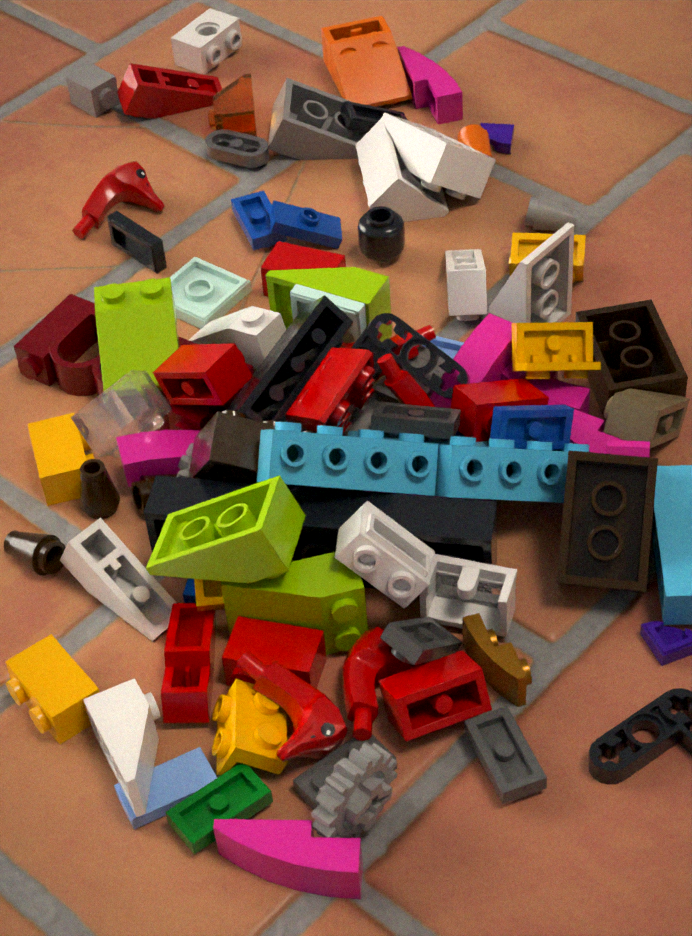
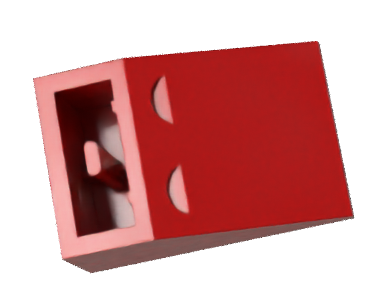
(335, 390)

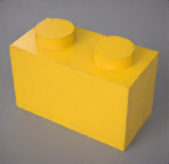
(58, 457)
(52, 688)

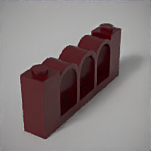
(64, 336)

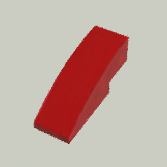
(188, 665)

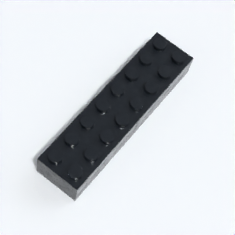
(446, 525)

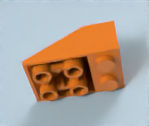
(365, 62)

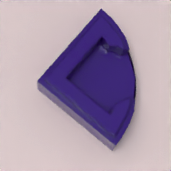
(500, 136)
(666, 641)

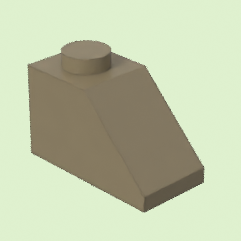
(645, 416)

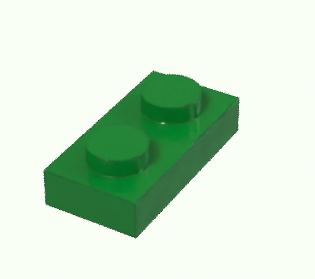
(230, 796)

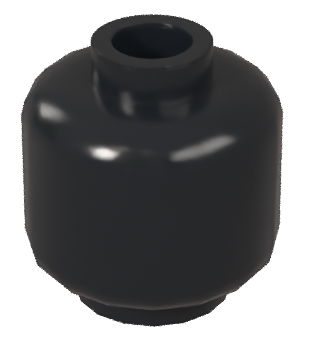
(381, 234)

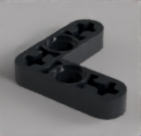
(370, 341)
(656, 717)

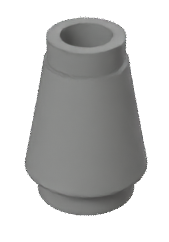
(549, 214)

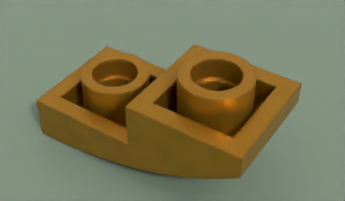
(499, 663)

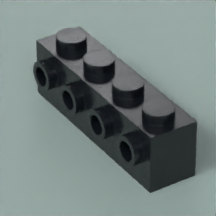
(292, 361)

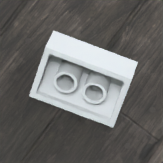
(390, 182)

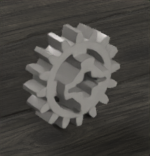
(354, 792)

